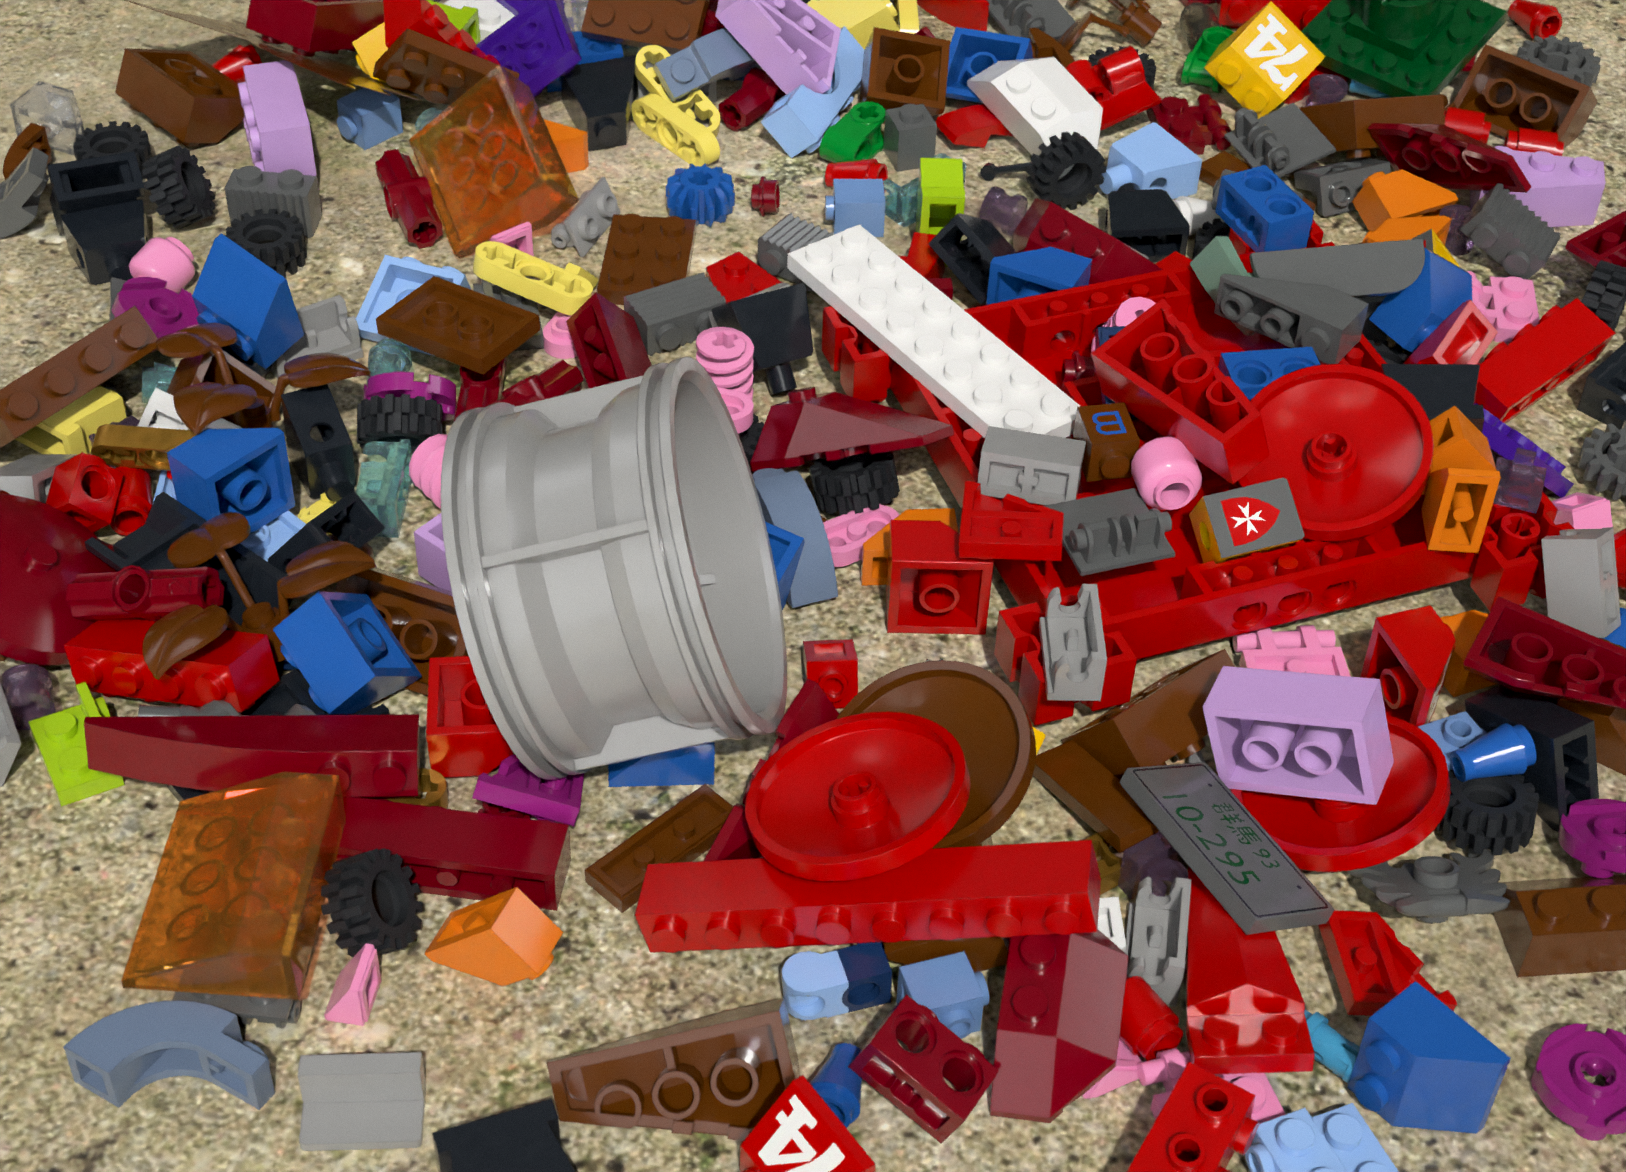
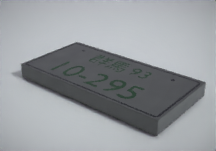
(1226, 847)

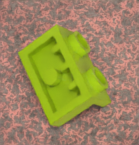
(64, 752)

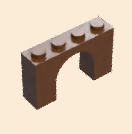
(73, 373)

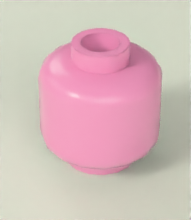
(164, 260)
(1166, 473)

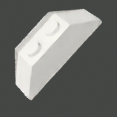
(1038, 101)

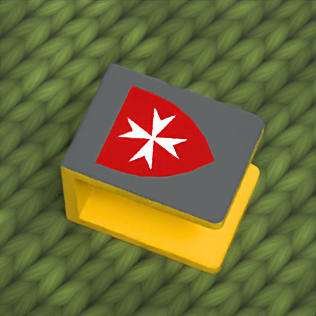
(1246, 521)

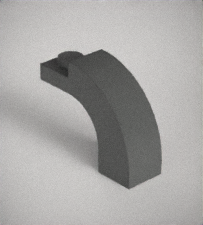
(22, 193)

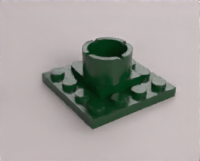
(1403, 43)

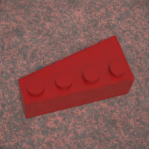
(1181, 392)

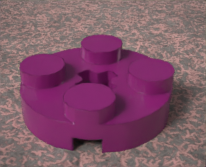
(159, 306)
(401, 383)
(1596, 836)
(1565, 1091)

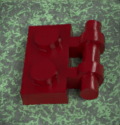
(1186, 122)

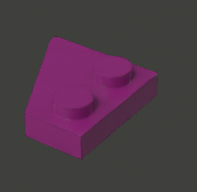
(524, 791)

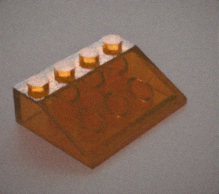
(492, 163)
(240, 889)

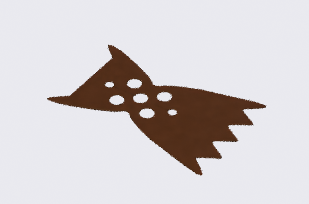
(333, 70)

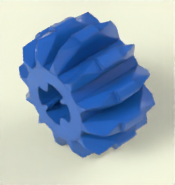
(700, 194)

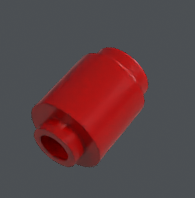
(1468, 122)
(1533, 141)
(133, 501)
(1147, 1021)

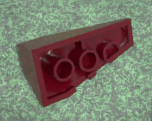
(1547, 658)

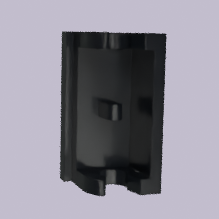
(1606, 390)

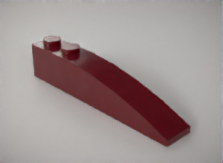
(216, 752)

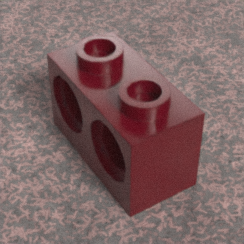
(916, 1077)

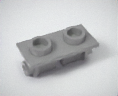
(587, 219)

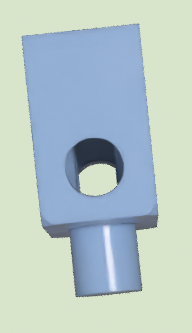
(1152, 161)

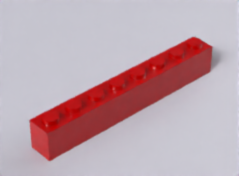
(933, 897)

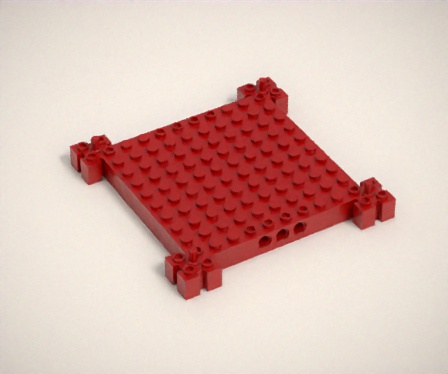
(1179, 598)

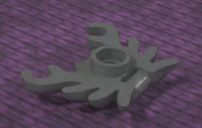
(1438, 886)

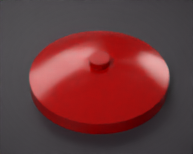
(1347, 446)
(858, 796)
(1353, 835)

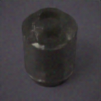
(1194, 20)

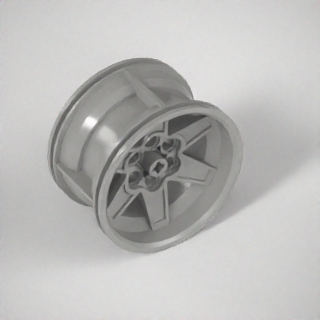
(614, 572)

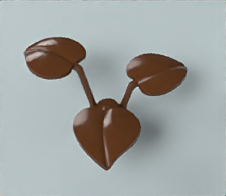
(1134, 21)
(210, 401)
(194, 627)

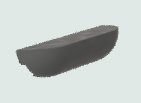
(1352, 268)

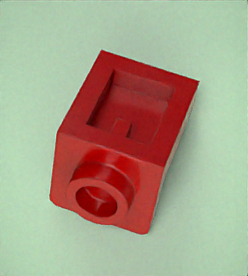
(833, 667)

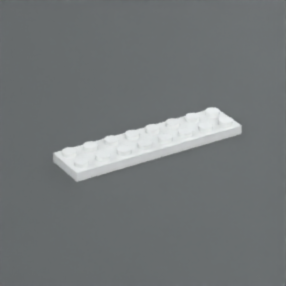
(932, 336)

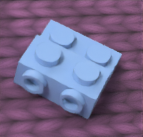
(392, 283)
(1320, 1143)

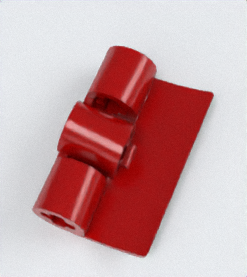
(1116, 85)

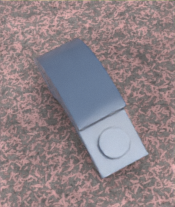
(702, 63)
(790, 506)
(168, 1041)

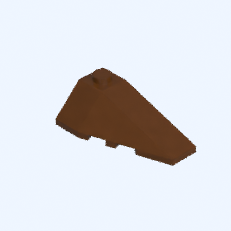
(683, 1078)

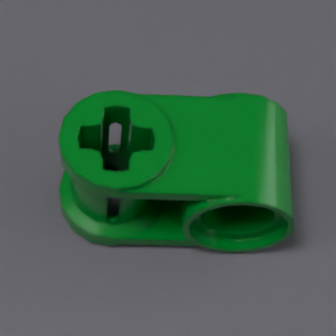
(1197, 58)
(855, 134)

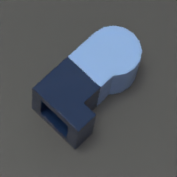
(836, 981)

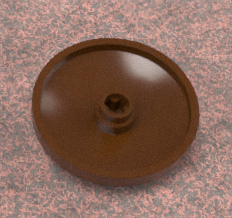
(985, 722)

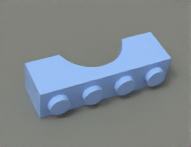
(804, 115)

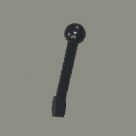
(989, 170)

